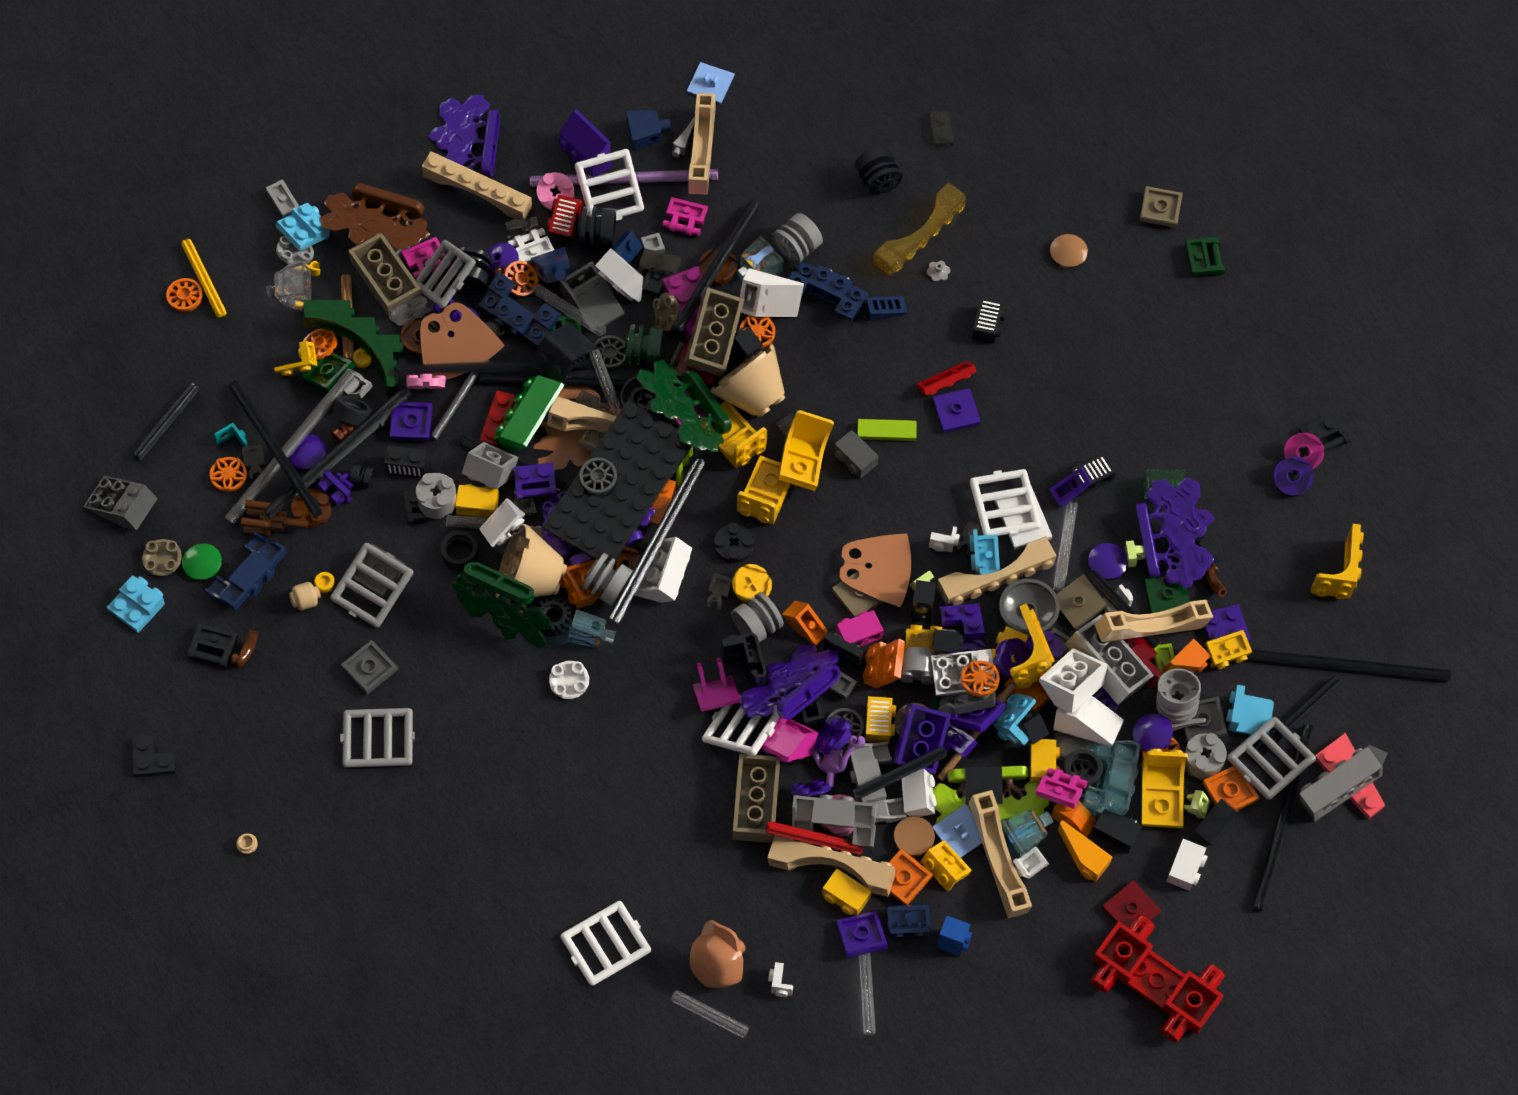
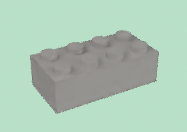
(1124, 669)
(1340, 783)

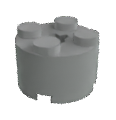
(436, 495)
(917, 665)
(1201, 747)

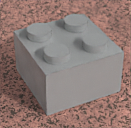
(489, 465)

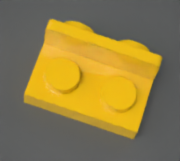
(920, 637)
(1228, 649)
(945, 865)

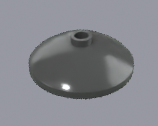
(1037, 596)

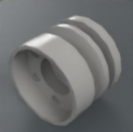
(797, 238)
(607, 579)
(757, 617)
(1178, 695)

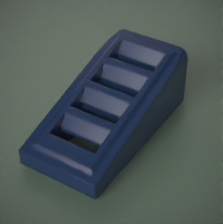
(881, 314)

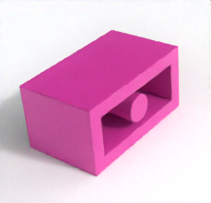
(861, 629)

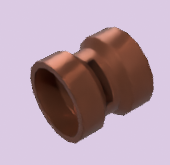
(341, 433)

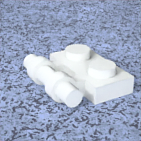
(534, 248)

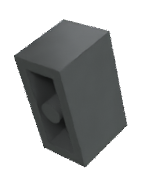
(855, 454)

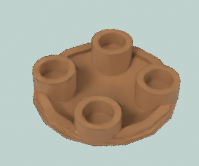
(1068, 251)

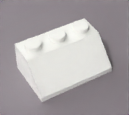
(665, 572)
(1074, 680)

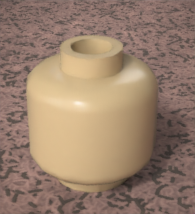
(304, 596)

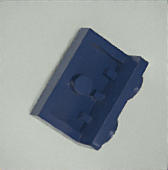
(627, 246)
(908, 919)

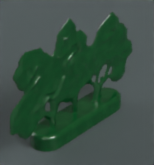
(676, 404)
(505, 614)

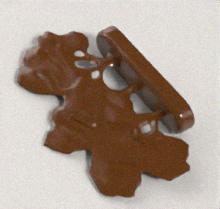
(368, 222)

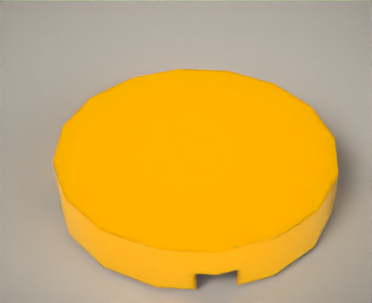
(751, 580)

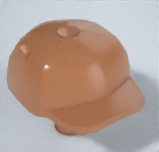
(717, 956)

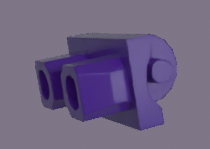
(338, 485)

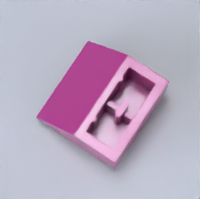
(790, 740)

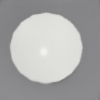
(569, 679)

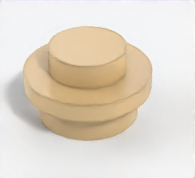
(247, 843)

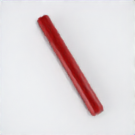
(812, 837)

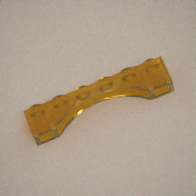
(896, 252)

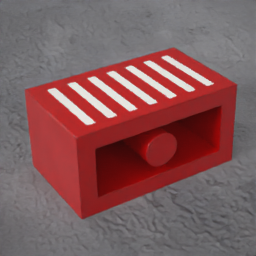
(564, 216)

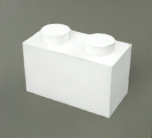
(918, 794)
(1186, 865)

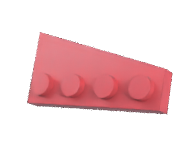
(1367, 799)

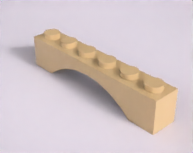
(702, 143)
(503, 197)
(573, 416)
(960, 586)
(1123, 625)
(988, 822)
(790, 854)

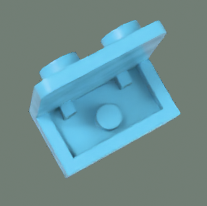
(986, 553)
(1248, 712)
(1007, 722)

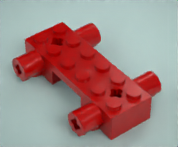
(1157, 978)

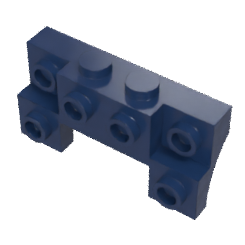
(832, 288)
(514, 315)
(250, 574)

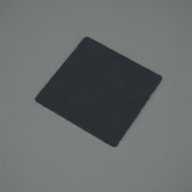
(983, 780)

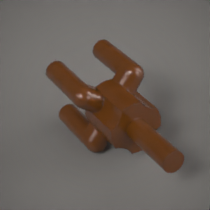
(265, 524)

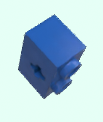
(954, 936)

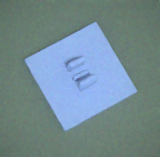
(710, 80)
(959, 831)

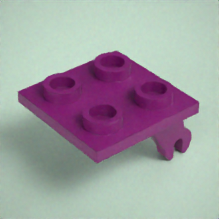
(715, 693)

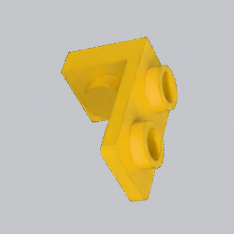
(308, 357)

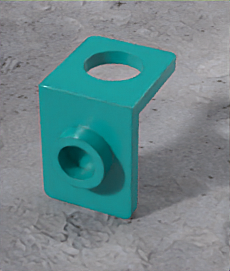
(232, 430)

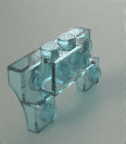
(1118, 777)

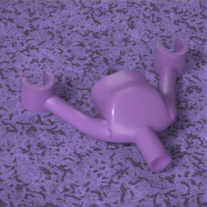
(837, 760)

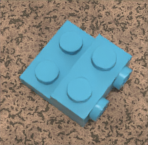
(303, 227)
(136, 603)

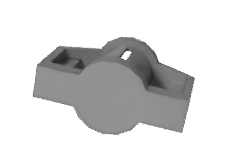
(355, 384)

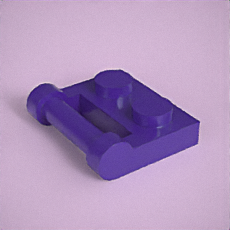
(533, 476)

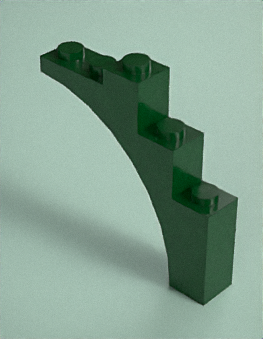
(339, 318)

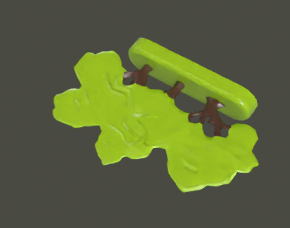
(948, 800)

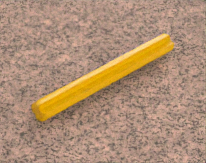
(203, 278)

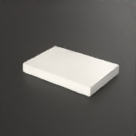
(1023, 538)

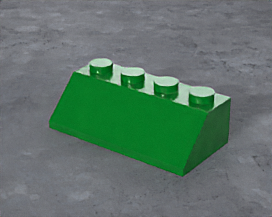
(527, 413)

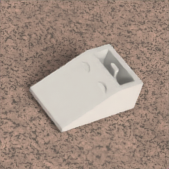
(621, 275)
(770, 295)
(501, 522)
(949, 667)
(1090, 722)

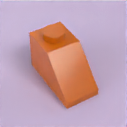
(663, 502)
(805, 622)
(1190, 658)
(1077, 818)

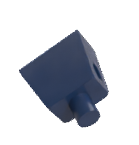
(645, 127)
(552, 265)

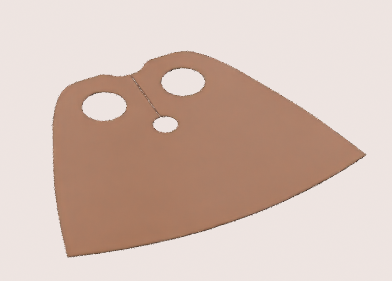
(471, 340)
(889, 571)

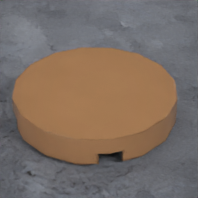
(914, 836)

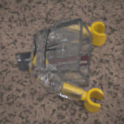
(294, 284)

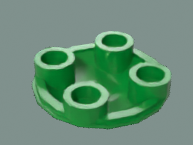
(202, 562)

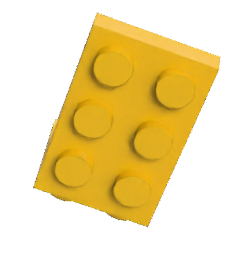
(742, 440)
(804, 450)
(763, 492)
(1343, 584)
(1041, 658)
(1162, 788)

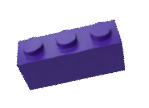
(584, 142)
(920, 733)

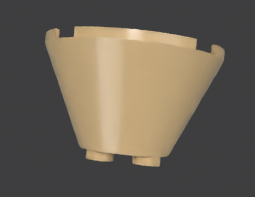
(753, 383)
(532, 562)

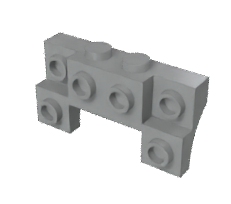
(865, 767)
(840, 813)

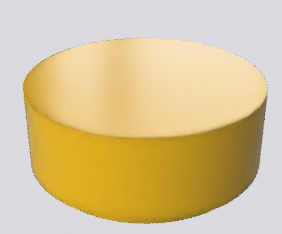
(361, 359)
(324, 582)

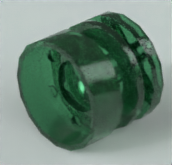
(644, 345)

